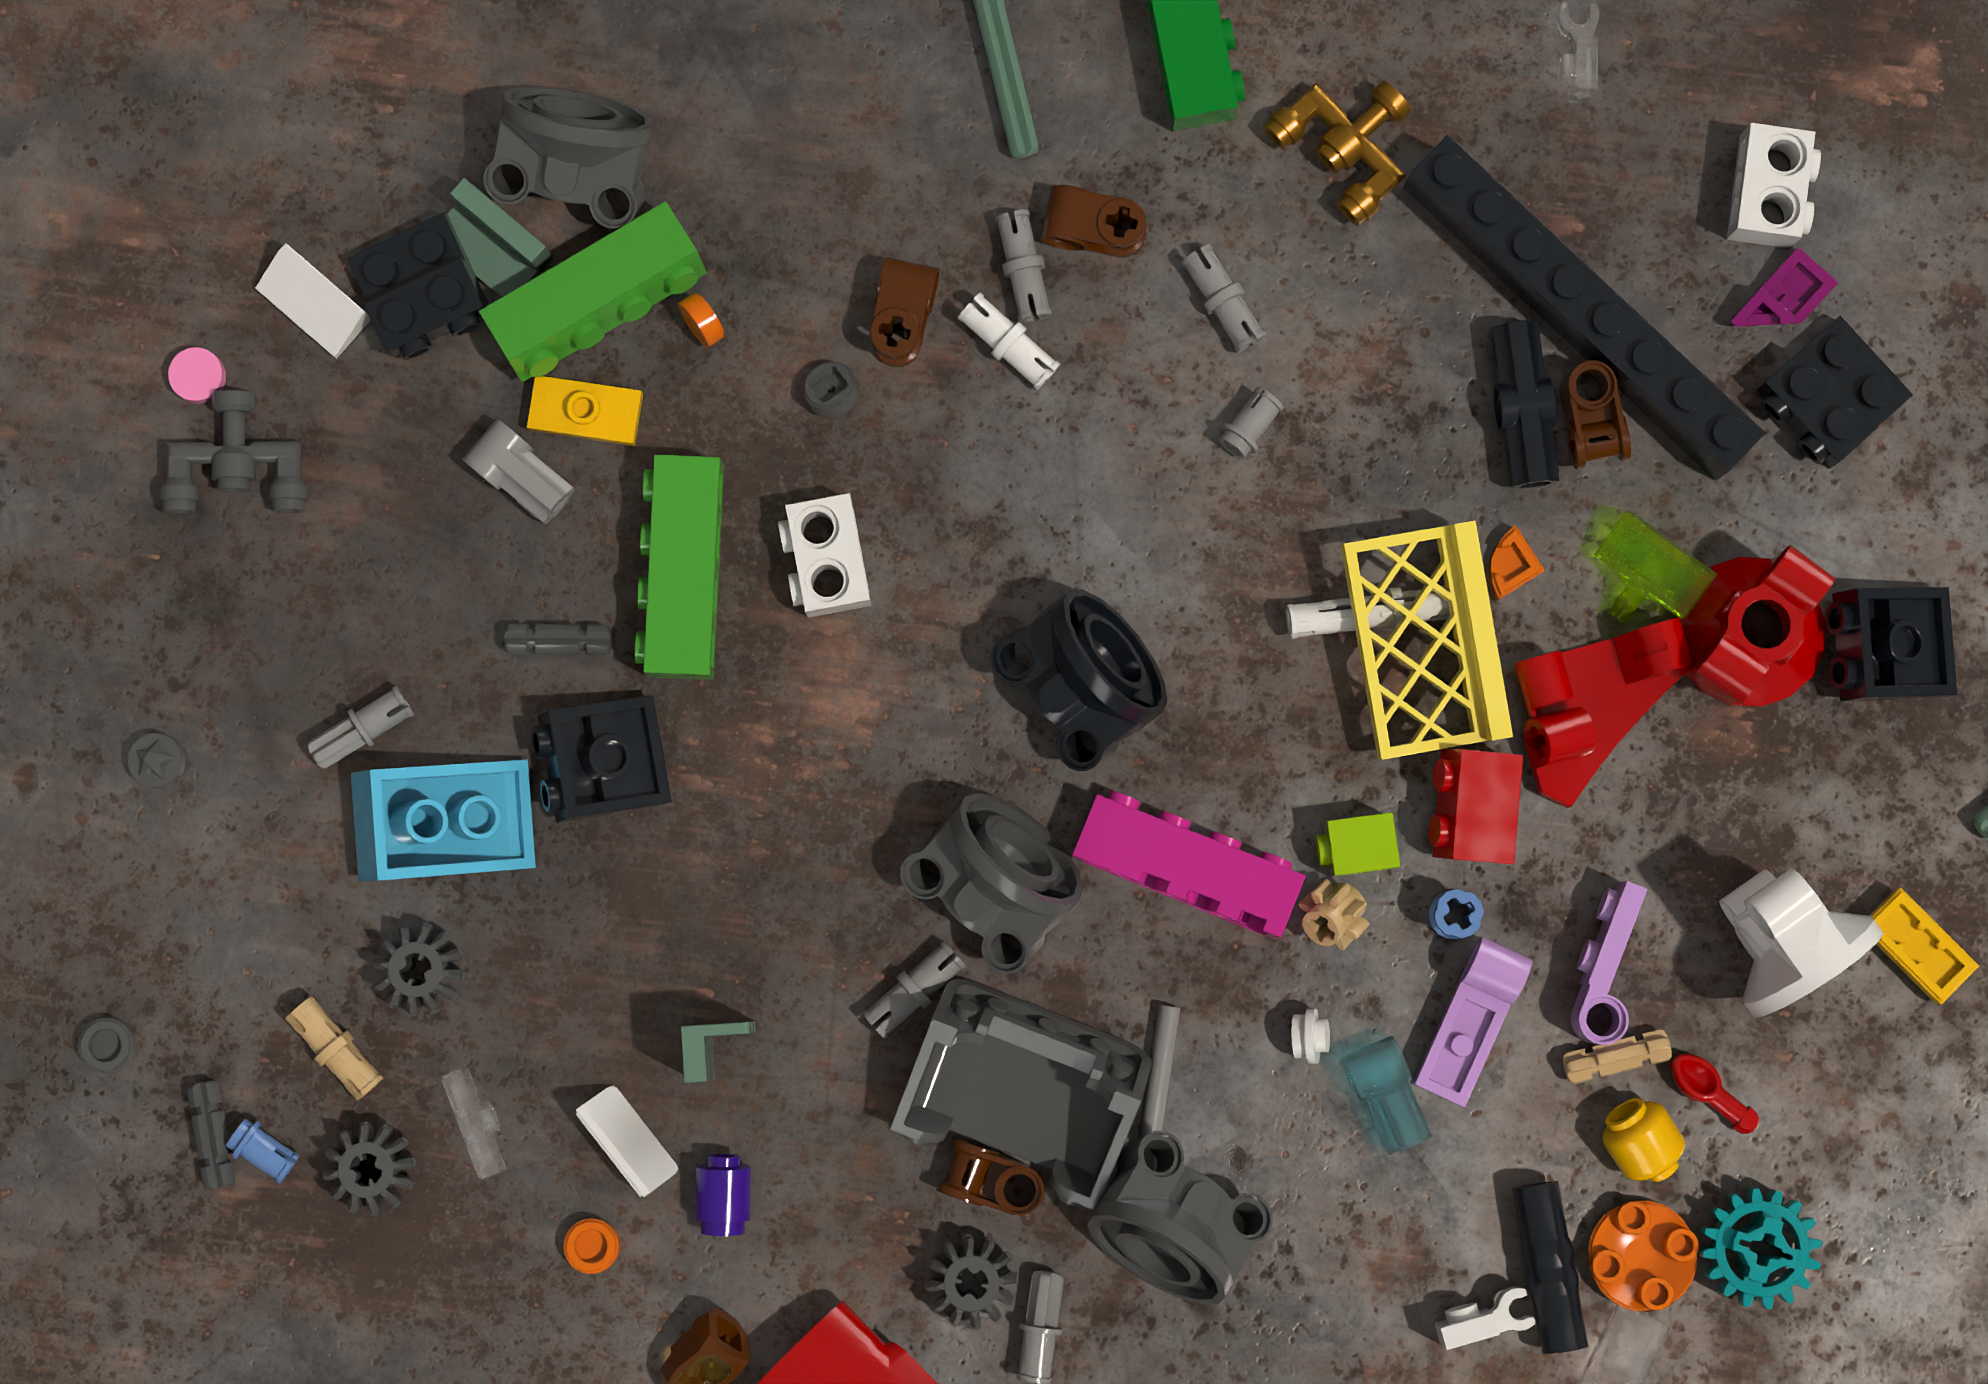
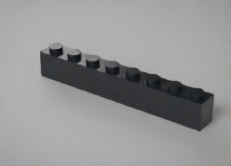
(1582, 308)

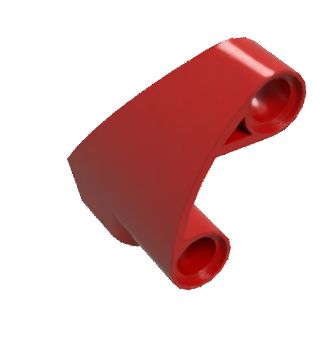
(1591, 698)
(845, 1352)

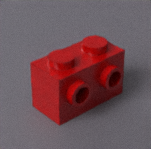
(1476, 806)

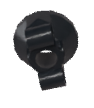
(1085, 675)

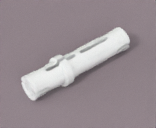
(1337, 615)

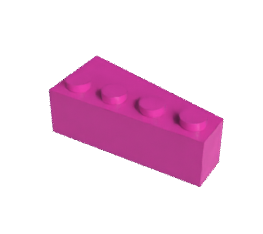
(1189, 866)

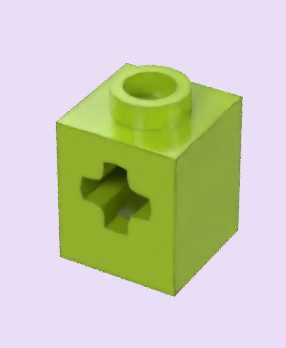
(1358, 845)

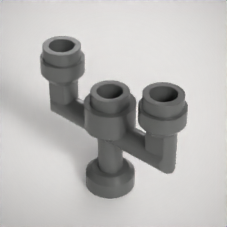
(233, 462)

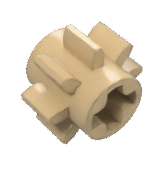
(1334, 914)

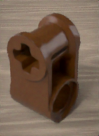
(1086, 222)
(902, 302)
(1594, 419)
(988, 1178)

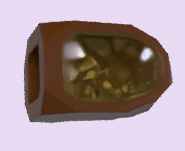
(709, 1352)

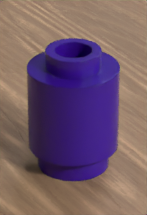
(723, 1195)

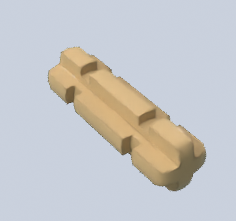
(1617, 1057)

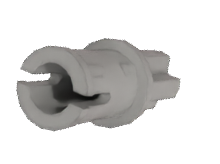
(360, 728)
(1040, 1327)

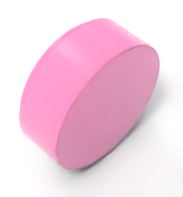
(196, 375)

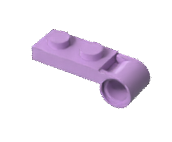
(1601, 959)
(1472, 1021)

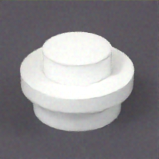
(1310, 1036)

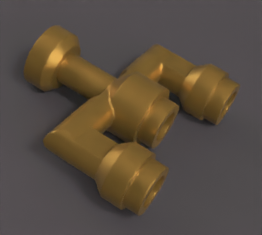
(1346, 142)

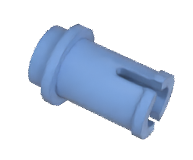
(262, 1150)

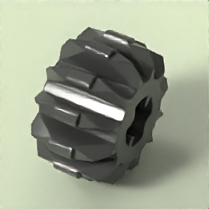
(403, 960)
(353, 1177)
(968, 1299)

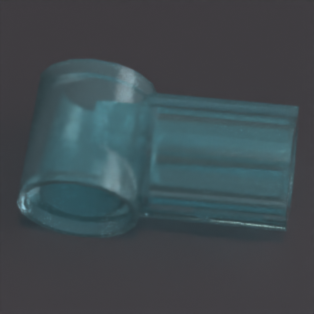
(1382, 1081)

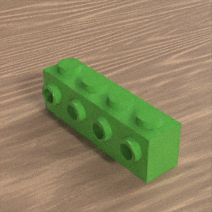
(594, 292)
(682, 567)

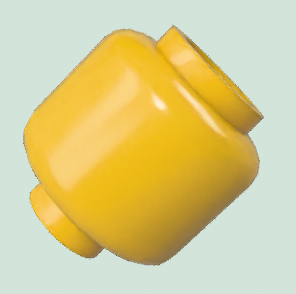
(1643, 1140)

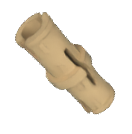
(334, 1048)

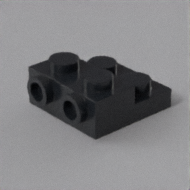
(419, 287)
(1833, 393)
(1892, 643)
(601, 759)

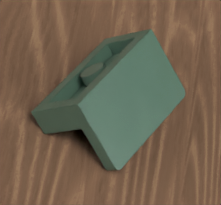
(494, 243)
(699, 1047)

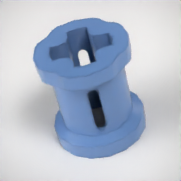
(1440, 908)

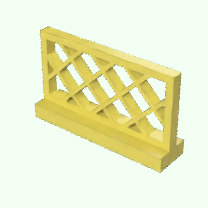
(1472, 632)

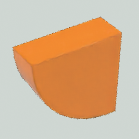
(1512, 564)

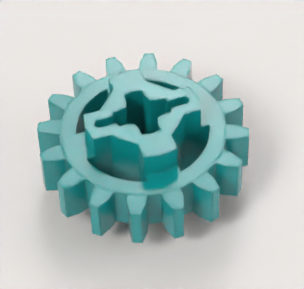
(1755, 1270)

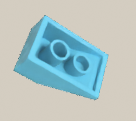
(442, 820)

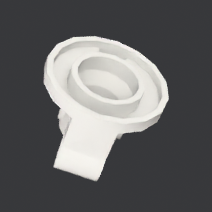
(1792, 939)

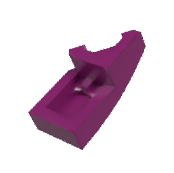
(1788, 293)

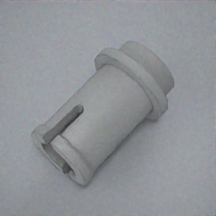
(1250, 423)

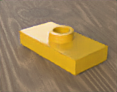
(585, 410)
(1921, 947)

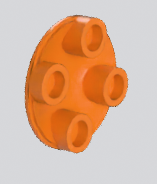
(1642, 1255)

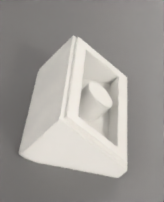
(312, 301)
(627, 1141)

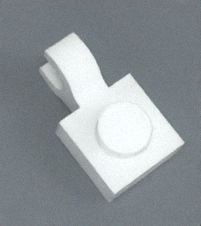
(1469, 1324)

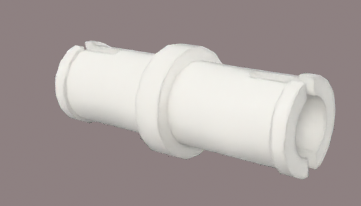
(1008, 341)

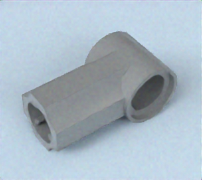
(509, 464)

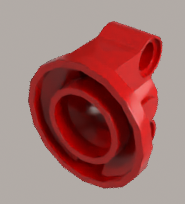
(1725, 660)

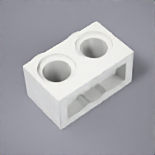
(1760, 182)
(838, 553)

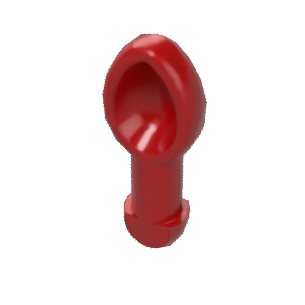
(1703, 1084)

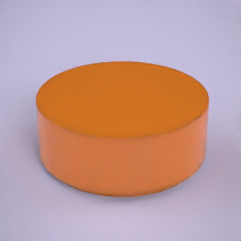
(701, 319)
(592, 1245)

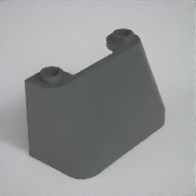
(1025, 1087)

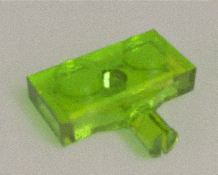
(1652, 569)

